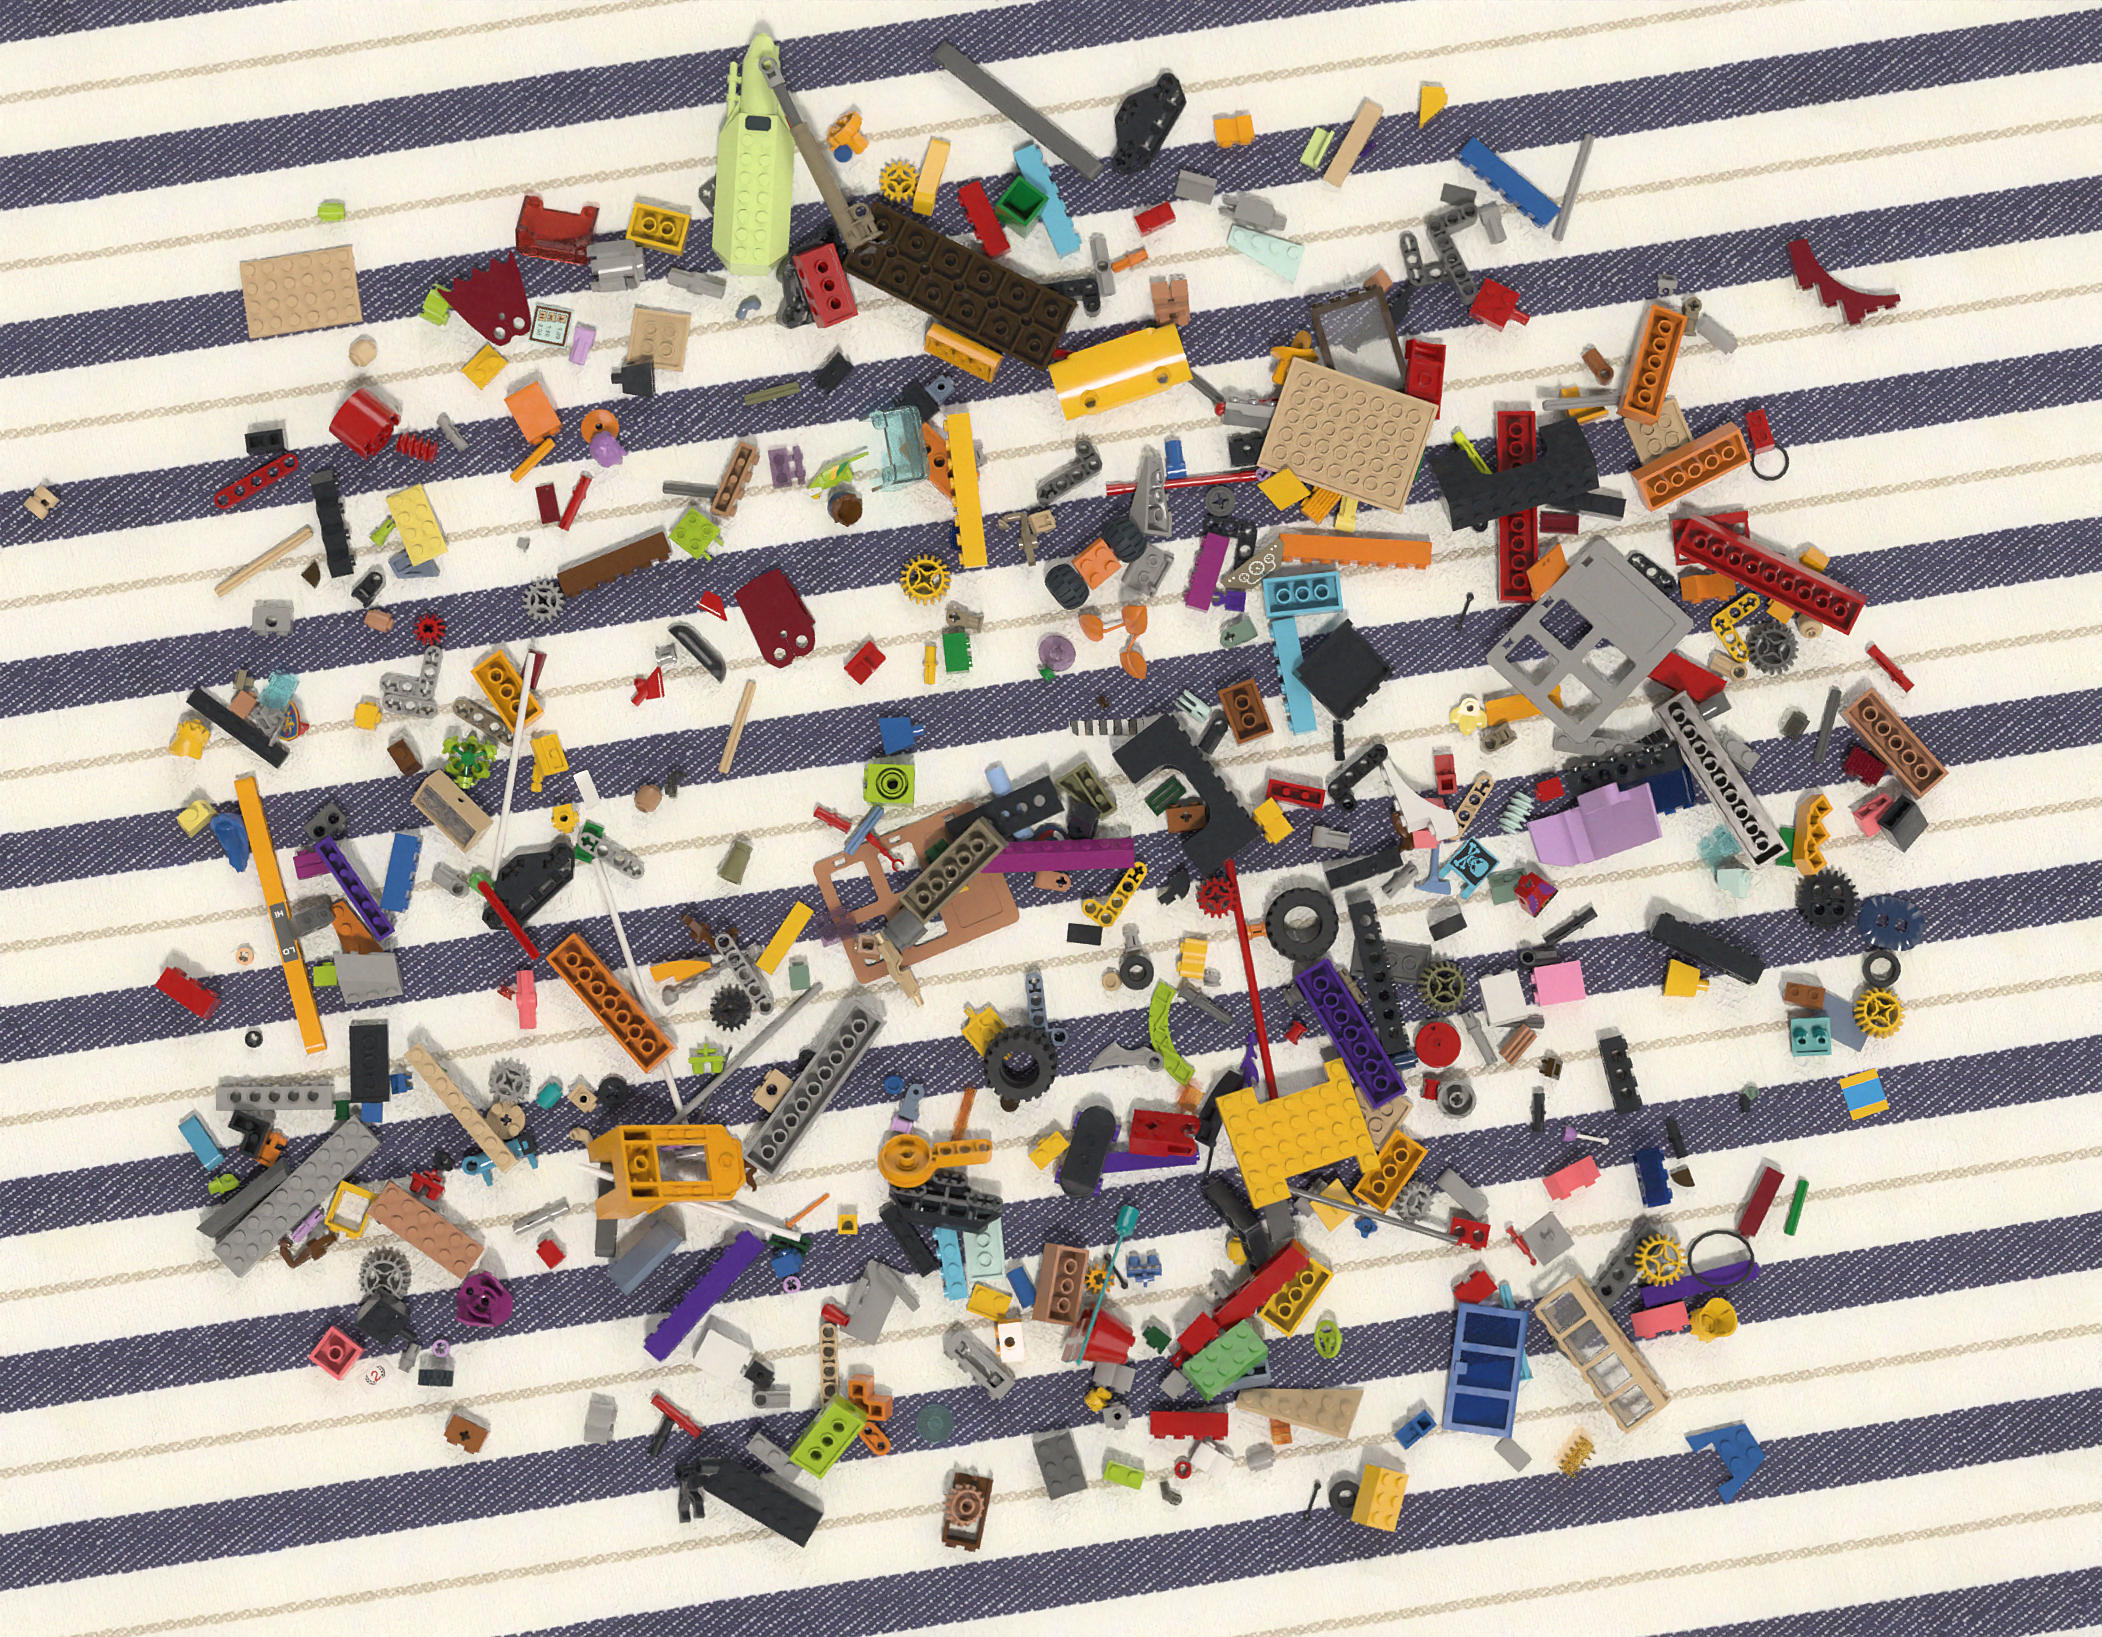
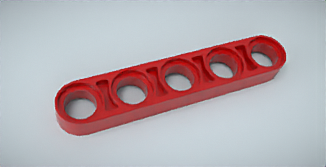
(247, 481)

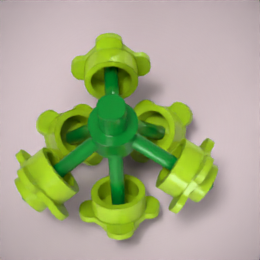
(470, 747)

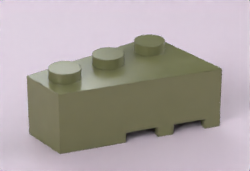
(1085, 787)

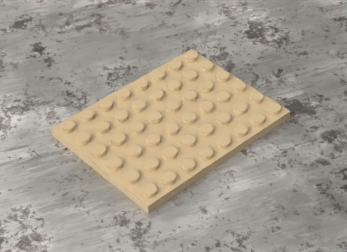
(1348, 435)

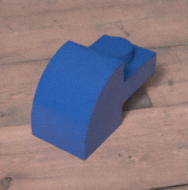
(1414, 1429)

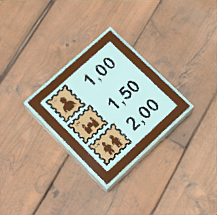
(550, 326)

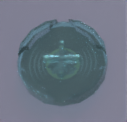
(935, 1423)

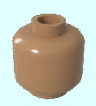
(647, 798)

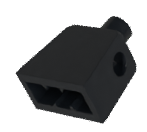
(637, 378)

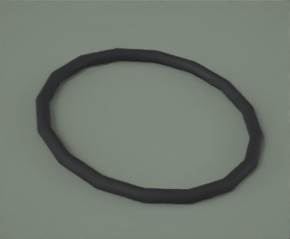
(1721, 1232)

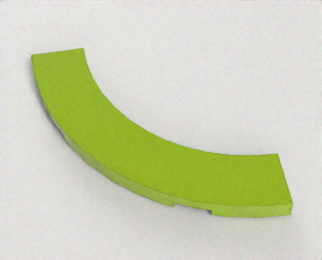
(1161, 1038)

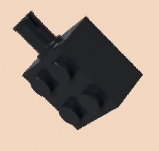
(385, 1318)

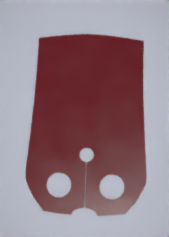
(773, 609)

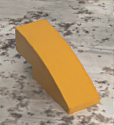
(679, 969)

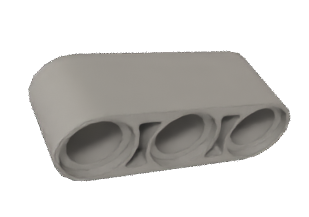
(1462, 1193)

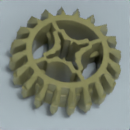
(1448, 992)

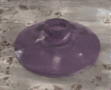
(1062, 648)

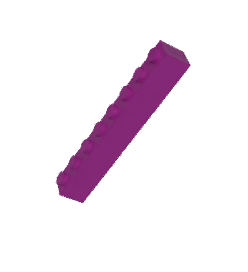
(1064, 855)

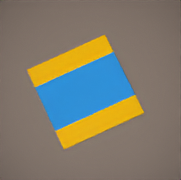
(1864, 1094)

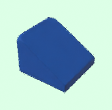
(372, 1112)

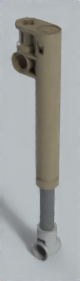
(851, 226)

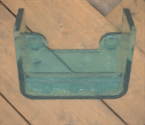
(904, 446)

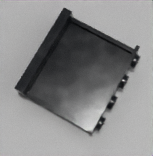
(1343, 672)

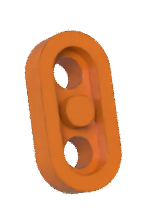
(874, 1438)

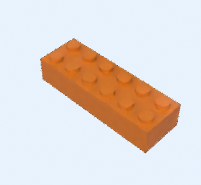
(1651, 365)
(1690, 466)

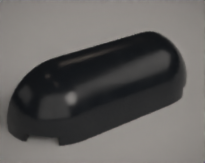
(700, 650)

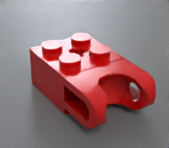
(1163, 1133)

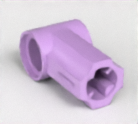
(583, 340)

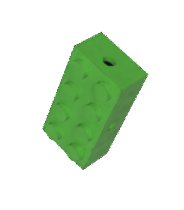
(1225, 1360)

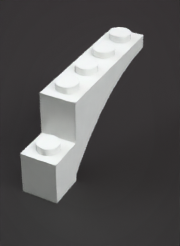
(1416, 811)

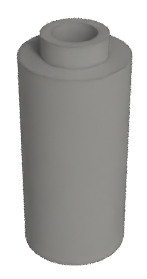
(1718, 336)

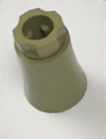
(736, 863)

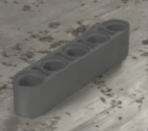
(606, 1228)

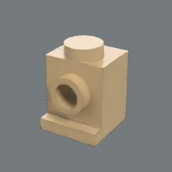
(581, 1091)

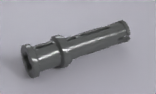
(1197, 999)

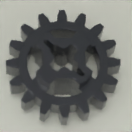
(730, 1002)

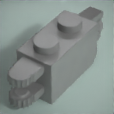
(1254, 214)

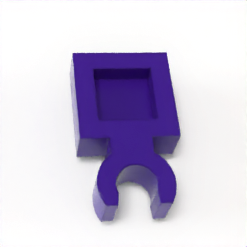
(1234, 601)

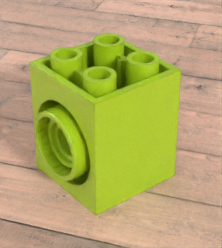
(880, 776)

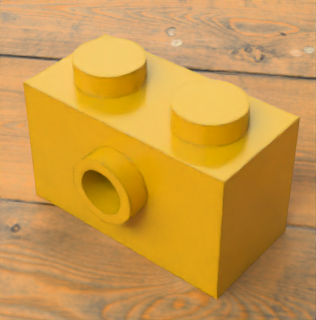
(1048, 1150)

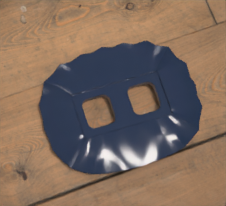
(1889, 937)

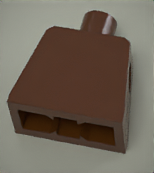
(404, 758)

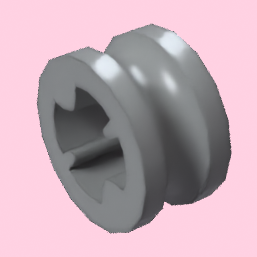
(1212, 981)

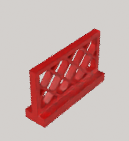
(1721, 519)

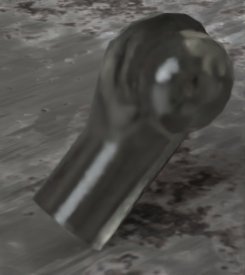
(1168, 1495)

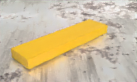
(784, 938)

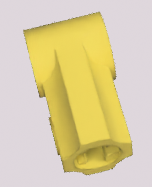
(1346, 517)

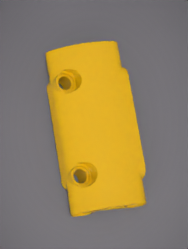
(1120, 371)

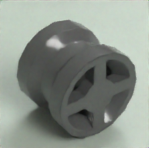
(1292, 995)

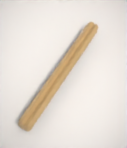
(263, 562)

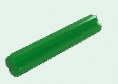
(1796, 1207)

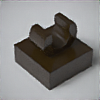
(1553, 1068)

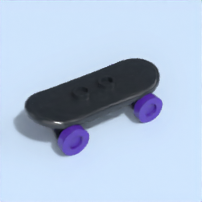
(1087, 1152)

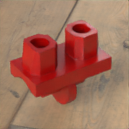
(419, 1181)

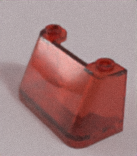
(555, 233)

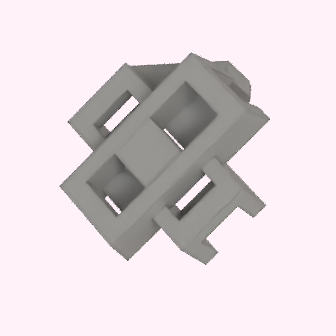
(270, 723)

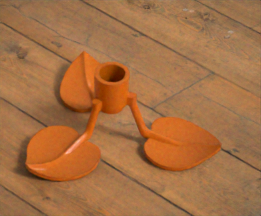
(1135, 623)

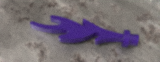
(1251, 1070)

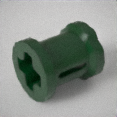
(342, 1109)

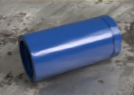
(1022, 1286)

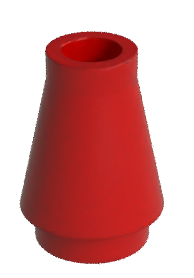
(834, 1315)

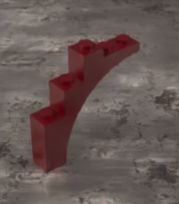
(1830, 292)

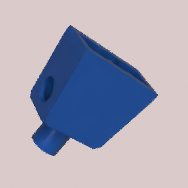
(898, 734)

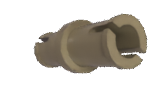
(1351, 986)

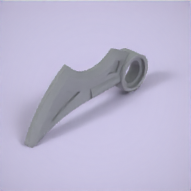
(1116, 1055)

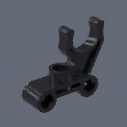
(692, 1478)

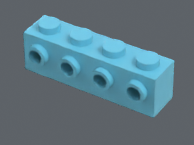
(952, 1263)

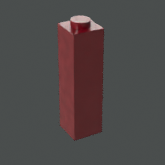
(1759, 1202)

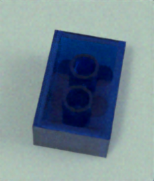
(1652, 1177)

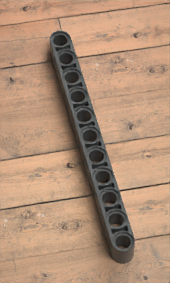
(1017, 111)

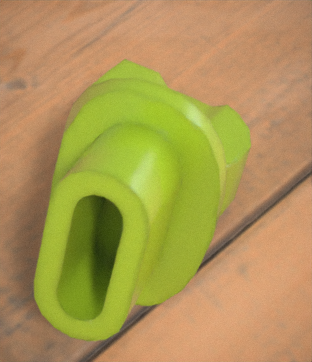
(222, 1184)

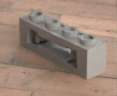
(955, 1343)

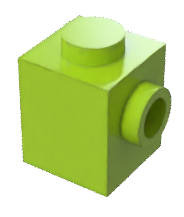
(325, 975)

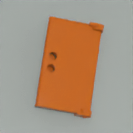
(1547, 571)

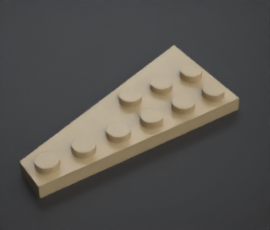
(1314, 1409)

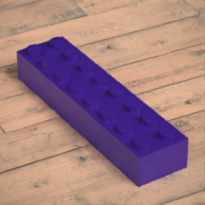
(1350, 1034)
(704, 1296)

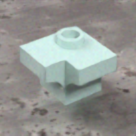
(1735, 881)

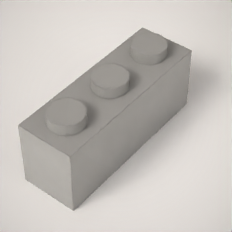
(774, 1456)

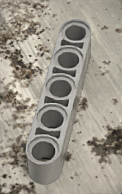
(741, 964)

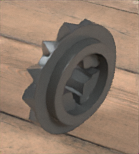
(1224, 493)

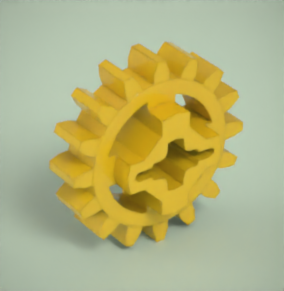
(891, 181)

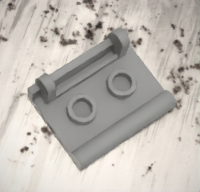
(1148, 571)

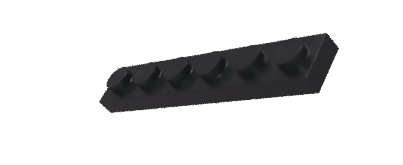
(237, 727)

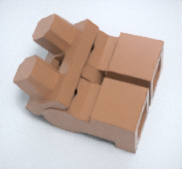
(1173, 311)

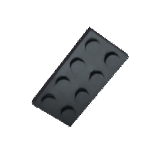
(369, 1063)

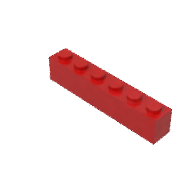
(1261, 1285)

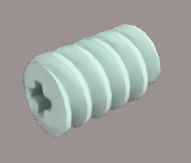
(1516, 813)

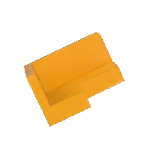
(1582, 415)

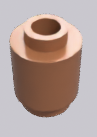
(379, 620)

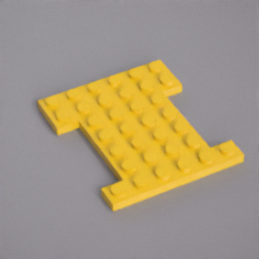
(1295, 1133)

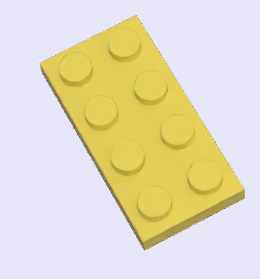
(417, 525)

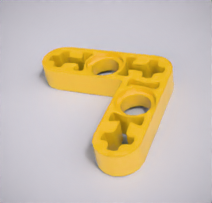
(1729, 621)

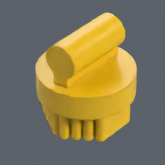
(1096, 1398)

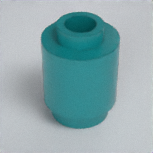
(549, 1095)

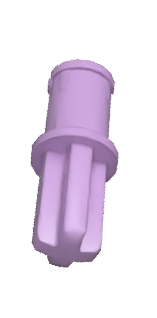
(307, 1226)

